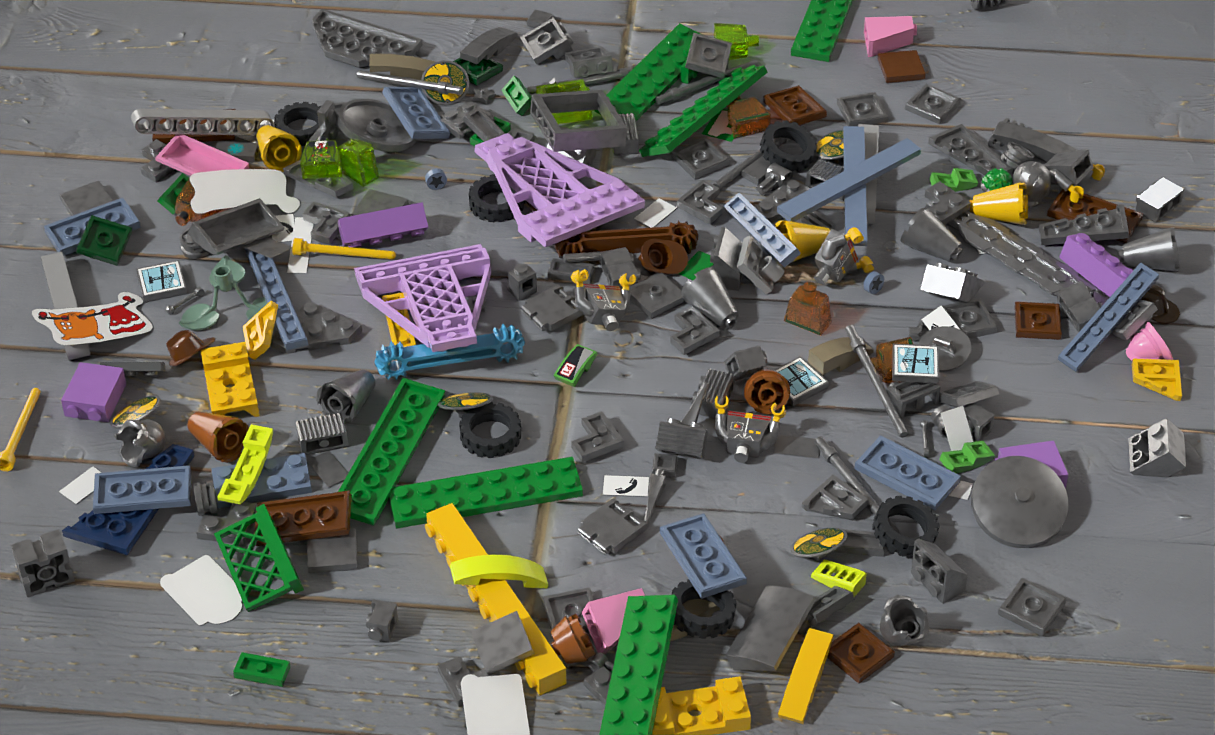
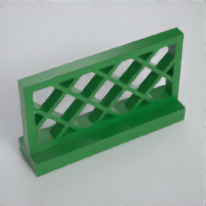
(278, 555)

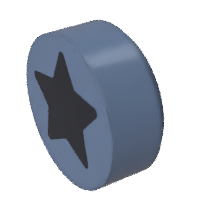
(436, 179)
(873, 282)

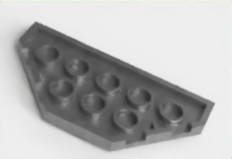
(354, 40)

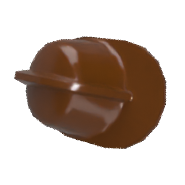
(663, 256)
(184, 345)

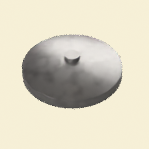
(375, 124)
(1019, 501)

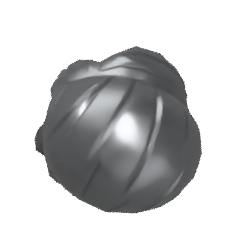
(1036, 179)
(140, 441)
(903, 621)

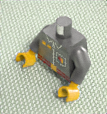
(1070, 168)
(839, 257)
(602, 303)
(746, 432)

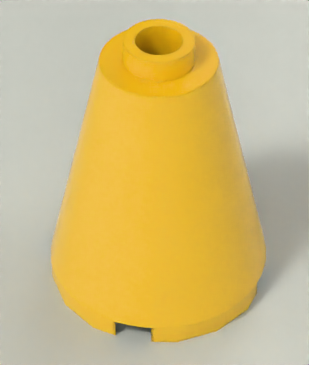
(278, 148)
(1002, 204)
(803, 236)

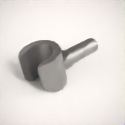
(915, 333)
(599, 661)

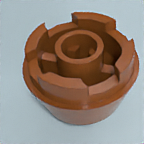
(765, 389)
(572, 640)

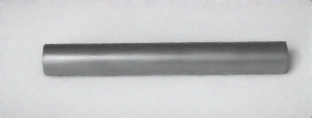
(580, 257)

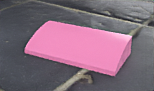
(195, 157)

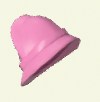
(1148, 345)

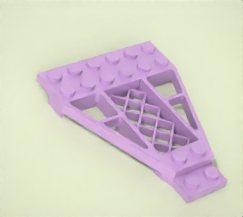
(555, 217)
(438, 269)

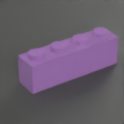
(383, 224)
(1094, 263)

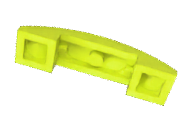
(249, 465)
(502, 567)

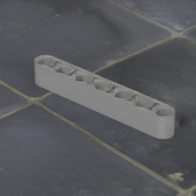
(195, 116)
(871, 135)
(62, 295)

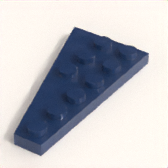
(122, 529)

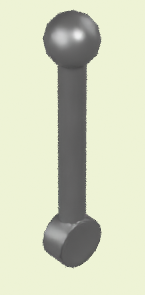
(198, 292)
(924, 425)

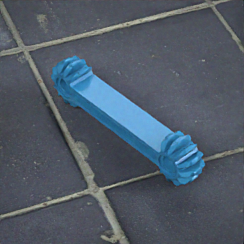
(422, 357)

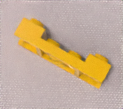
(228, 366)
(721, 709)

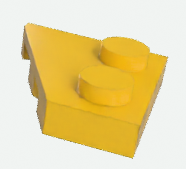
(259, 330)
(1159, 376)

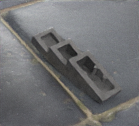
(488, 44)
(1034, 141)

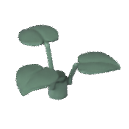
(223, 277)

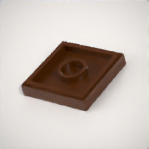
(901, 66)
(1037, 320)
(859, 653)

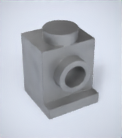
(522, 275)
(979, 421)
(382, 620)

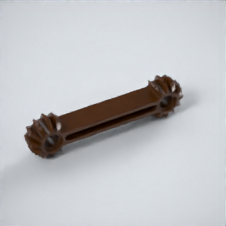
(630, 238)

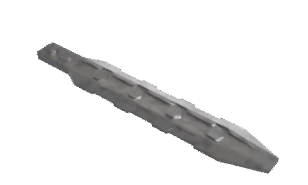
(1019, 255)

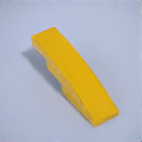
(805, 675)

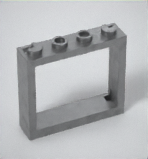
(583, 138)

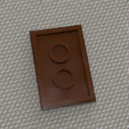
(795, 105)

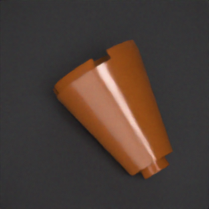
(219, 434)

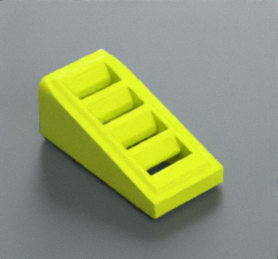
(856, 576)

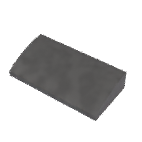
(235, 227)
(770, 629)

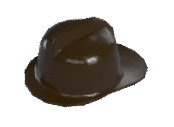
(1167, 310)

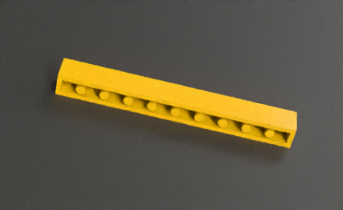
(496, 598)

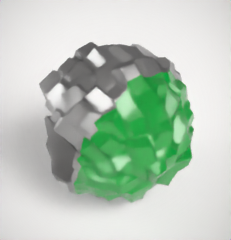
(996, 179)

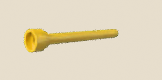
(302, 247)
(7, 457)

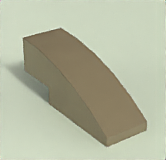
(834, 355)

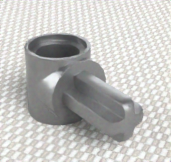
(775, 178)

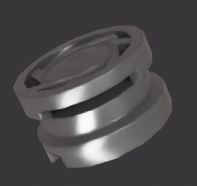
(1016, 155)
(190, 248)
(202, 498)

